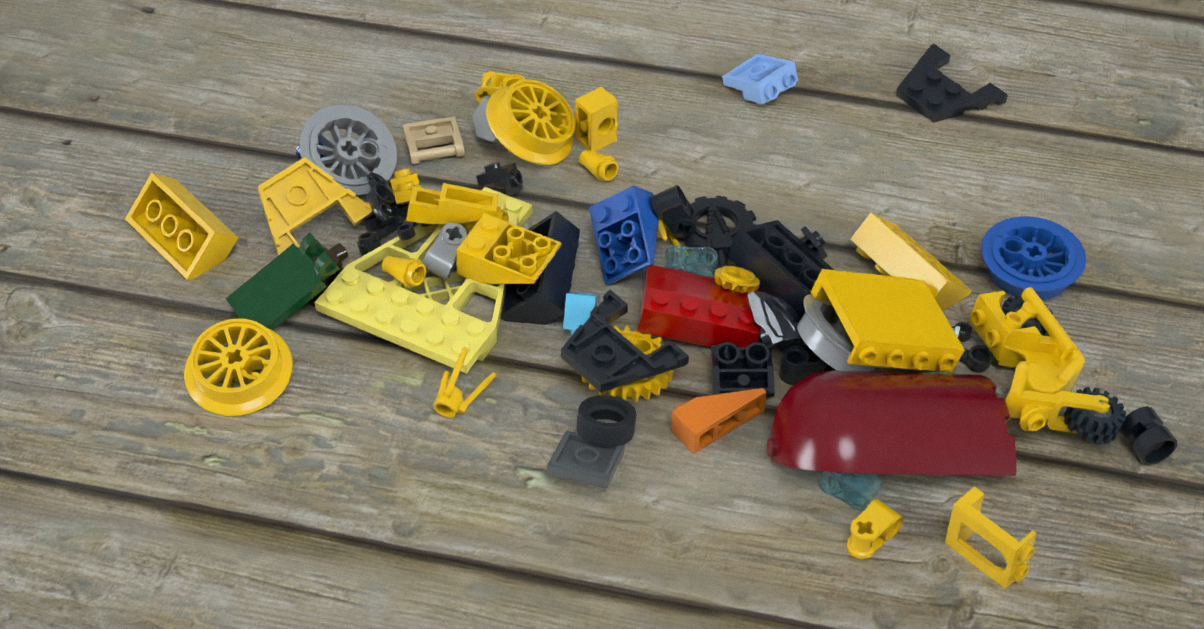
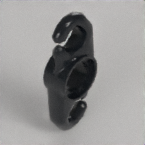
(380, 197)

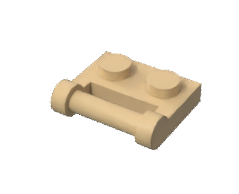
(433, 133)

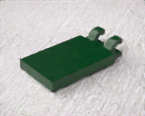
(284, 284)

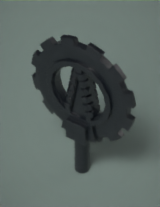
(717, 232)

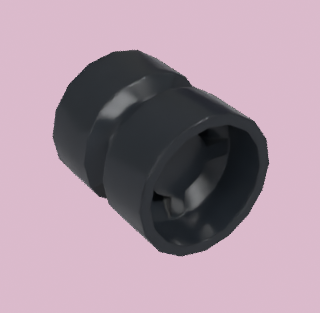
(1148, 436)

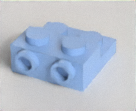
(762, 78)

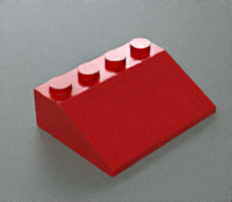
(695, 309)

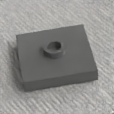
(583, 461)

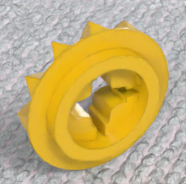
(736, 279)

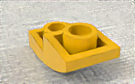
(402, 184)

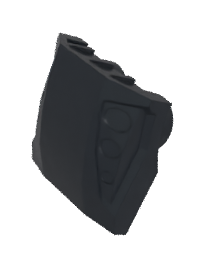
(776, 319)
(742, 368)

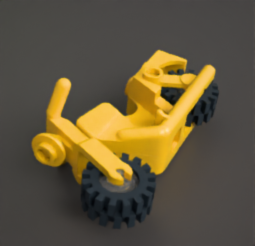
(1044, 368)

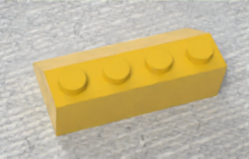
(180, 226)
(902, 256)

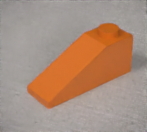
(714, 416)

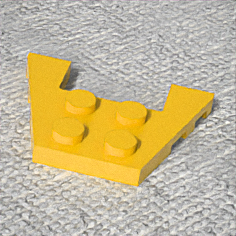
(301, 195)

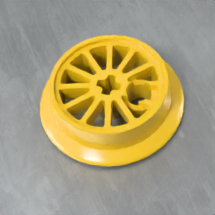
(540, 113)
(235, 365)

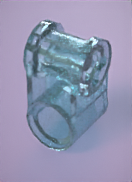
(692, 260)
(851, 488)

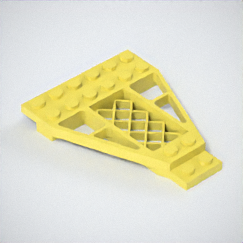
(416, 319)

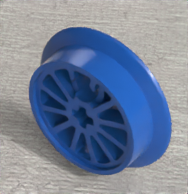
(1019, 257)

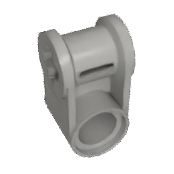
(442, 254)

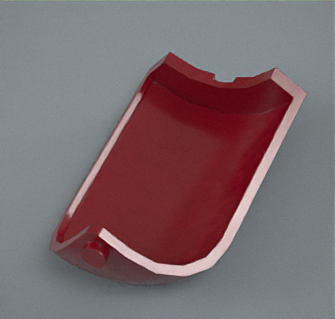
(893, 425)

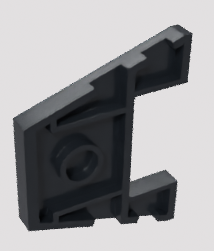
(938, 95)
(608, 357)

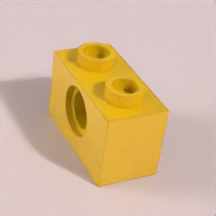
(596, 119)

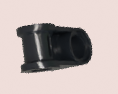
(675, 211)
(799, 363)

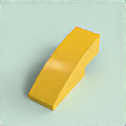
(450, 205)

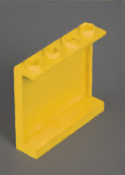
(890, 320)

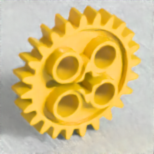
(645, 386)

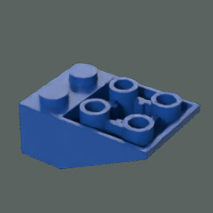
(625, 233)

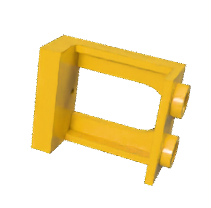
(967, 520)

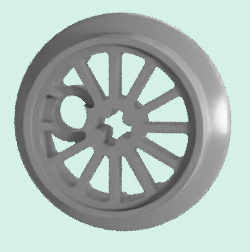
(346, 152)
(827, 336)

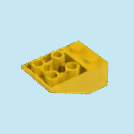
(504, 253)

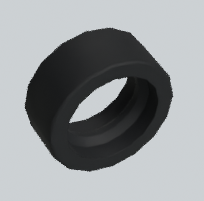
(604, 433)

